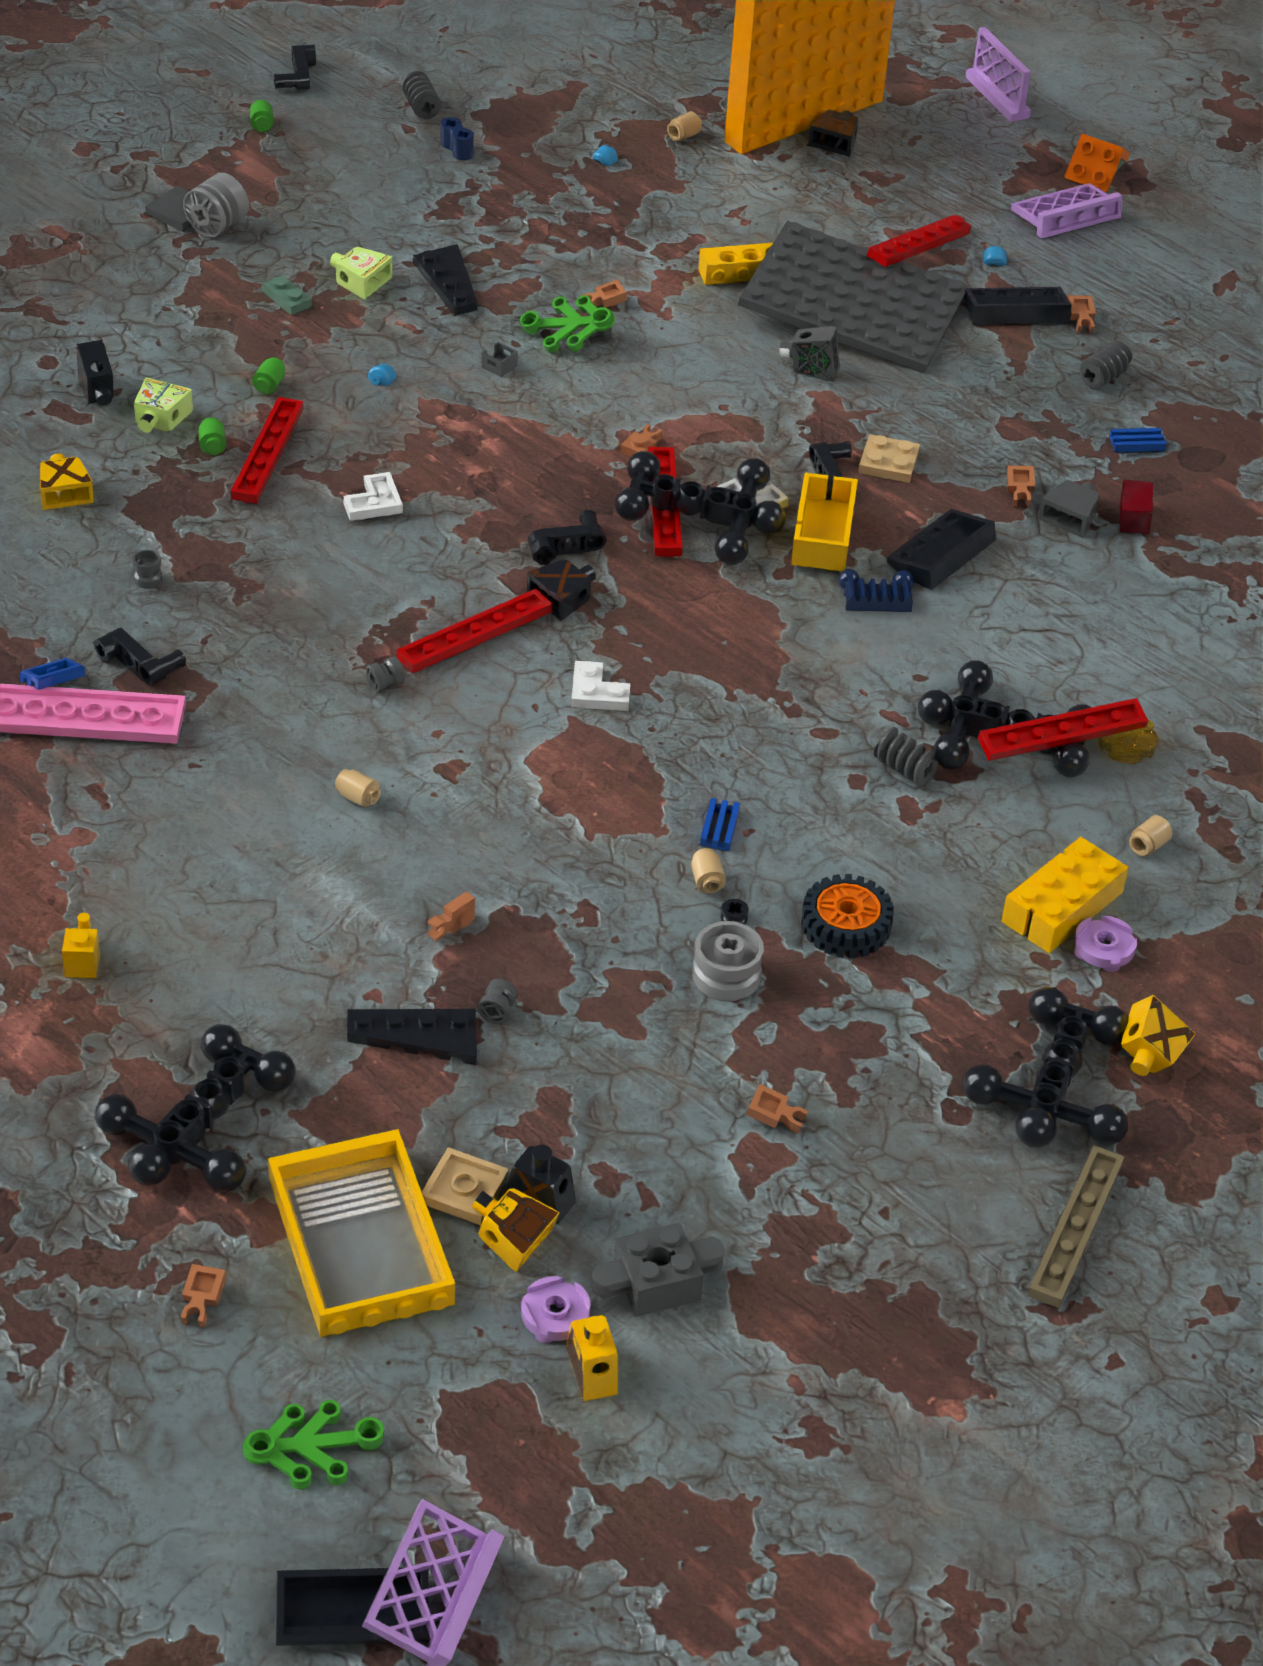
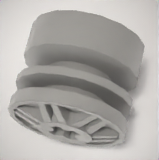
(216, 204)

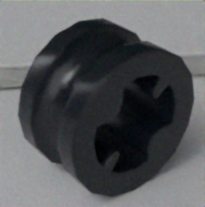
(734, 906)

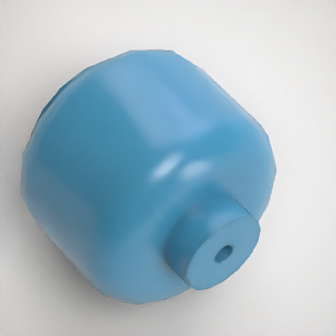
(605, 155)
(995, 255)
(382, 374)

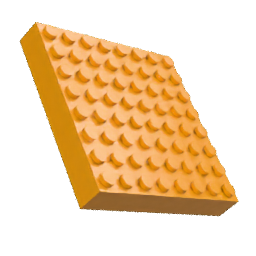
(800, 61)

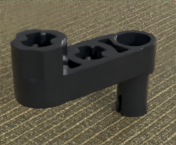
(301, 58)
(823, 462)
(550, 542)
(136, 658)

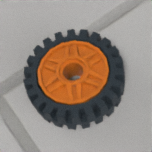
(847, 916)

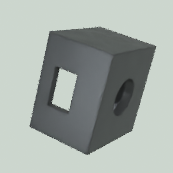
(503, 362)

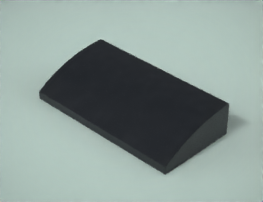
(1018, 305)
(943, 547)
(334, 1603)

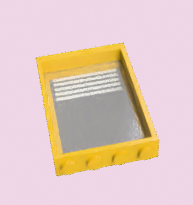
(360, 1233)

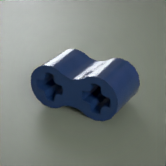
(457, 138)

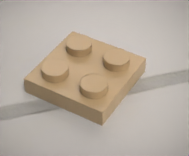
(889, 458)
(459, 1182)

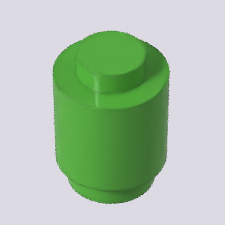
(261, 116)
(269, 375)
(212, 436)

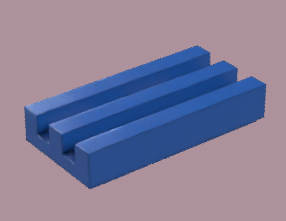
(1137, 440)
(52, 673)
(722, 809)

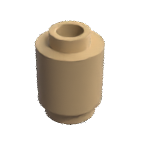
(684, 126)
(358, 787)
(1150, 835)
(708, 871)

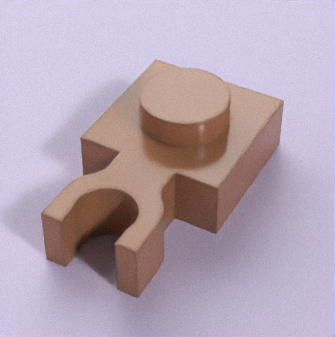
(608, 294)
(1082, 311)
(640, 442)
(1021, 483)
(456, 915)
(770, 1107)
(202, 1289)

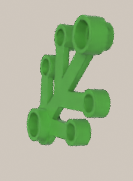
(599, 320)
(308, 1443)

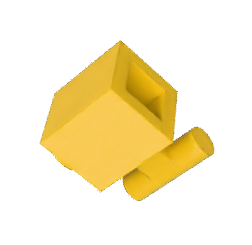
(81, 949)

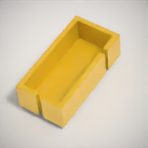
(823, 524)
(1064, 894)

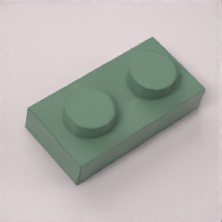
(287, 295)

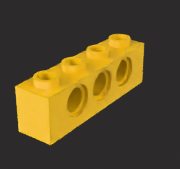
(731, 263)

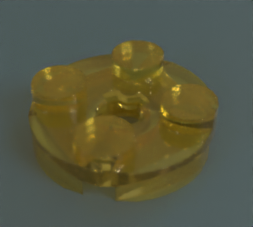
(1142, 744)

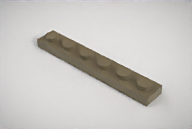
(1076, 1226)

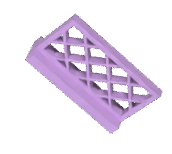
(992, 84)
(1069, 209)
(464, 1594)

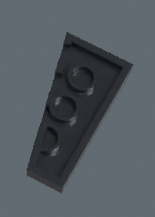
(448, 277)
(415, 1030)

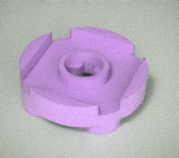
(1106, 956)
(549, 1291)

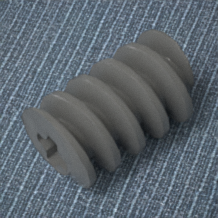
(421, 95)
(1106, 364)
(906, 757)

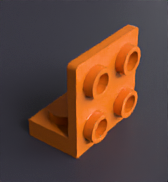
(1095, 162)

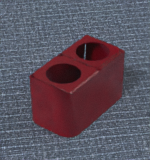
(1135, 507)

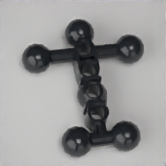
(715, 504)
(973, 714)
(1061, 1061)
(185, 1125)

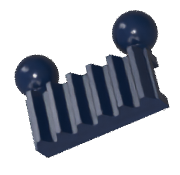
(877, 597)

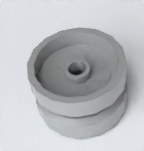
(728, 961)

